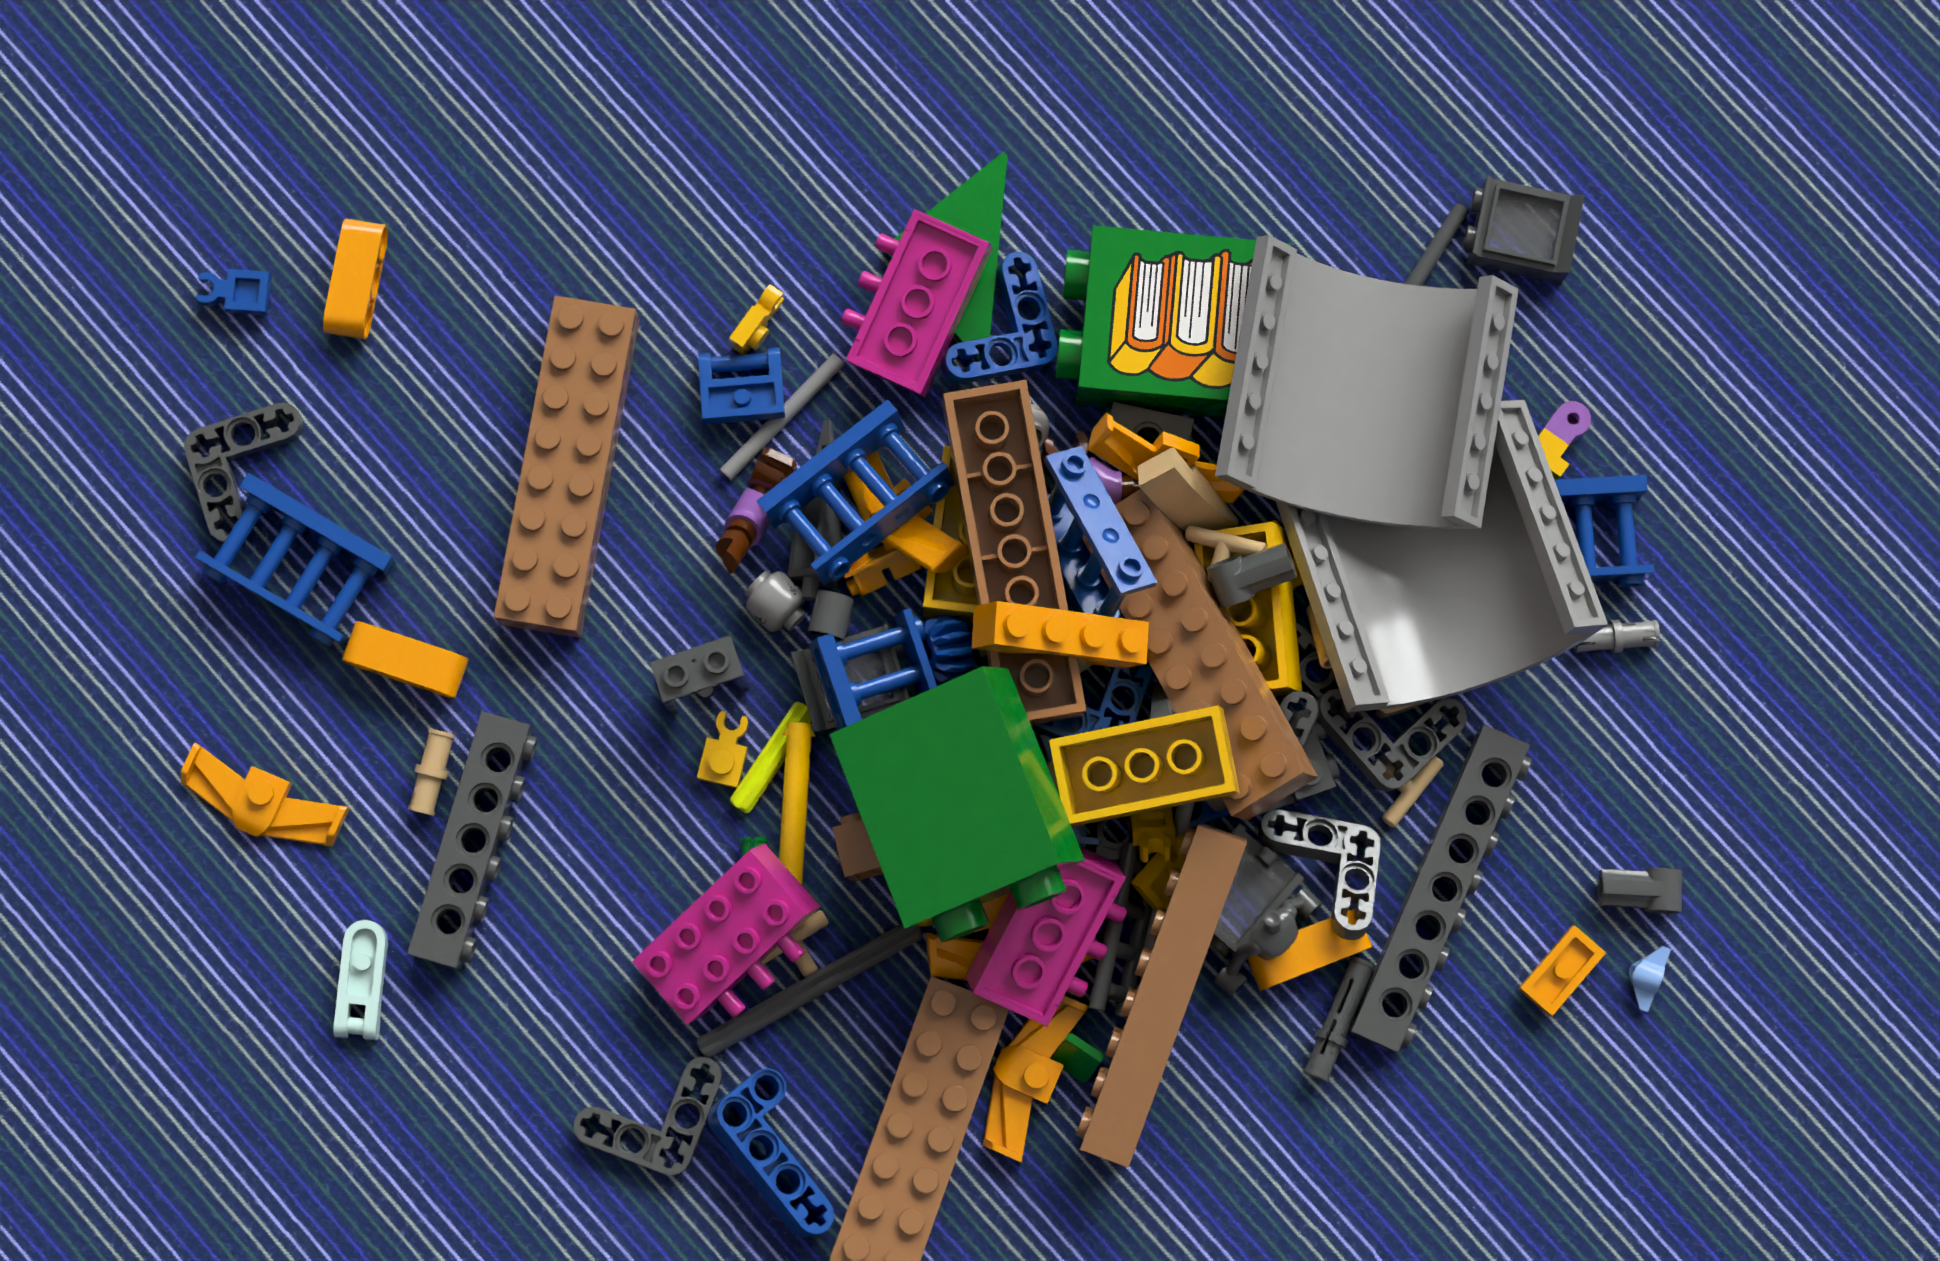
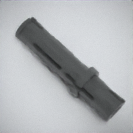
(1339, 1019)

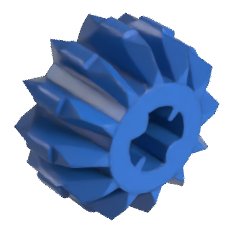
(948, 647)

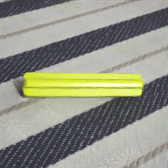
(767, 762)

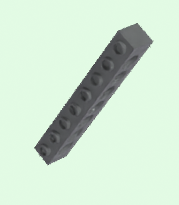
(1510, 759)

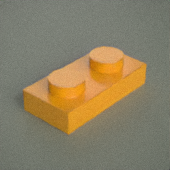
(1561, 970)

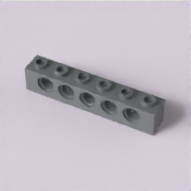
(491, 736)

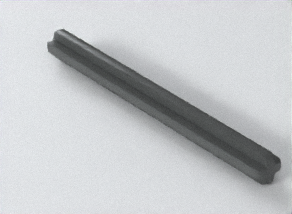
(807, 989)

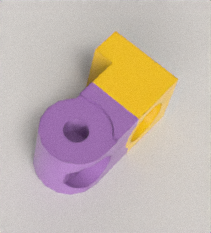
(1562, 429)

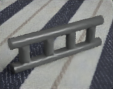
(1130, 952)

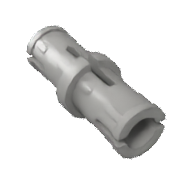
(1622, 635)

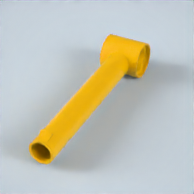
(795, 797)

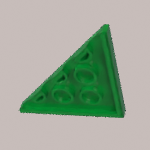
(978, 211)

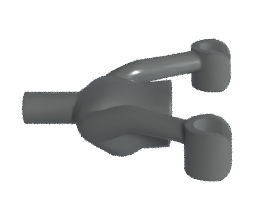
(1269, 938)

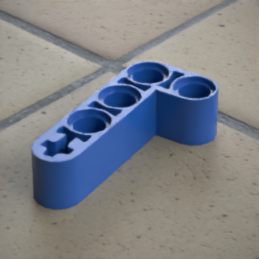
(777, 1157)

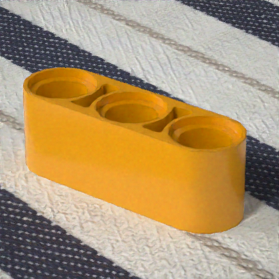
(355, 278)
(405, 659)
(1312, 949)

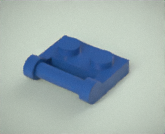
(741, 397)

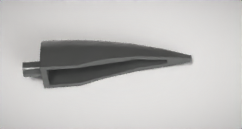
(825, 522)

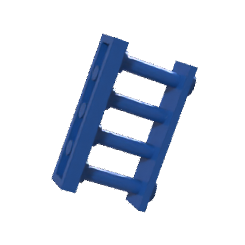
(847, 455)
(1623, 493)
(296, 520)
(1104, 530)
(845, 695)

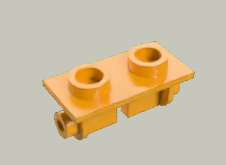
(868, 573)

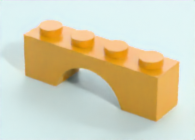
(1042, 630)

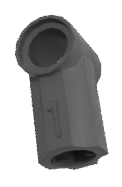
(1240, 578)
(831, 615)
(1653, 889)

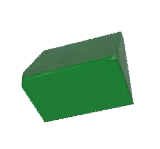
(1078, 1057)

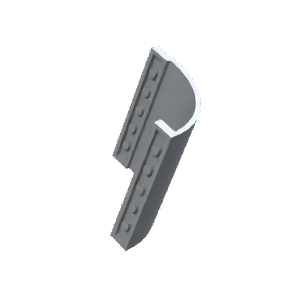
(1366, 393)
(1450, 608)

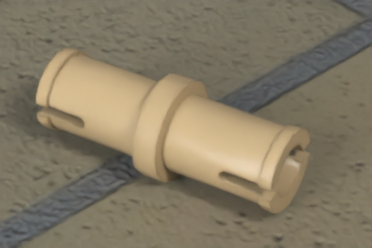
(431, 772)

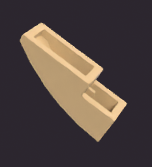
(1183, 493)

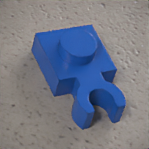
(242, 291)

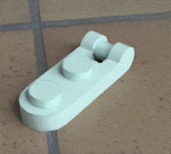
(361, 980)

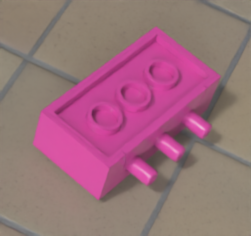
(916, 301)
(728, 936)
(1037, 950)

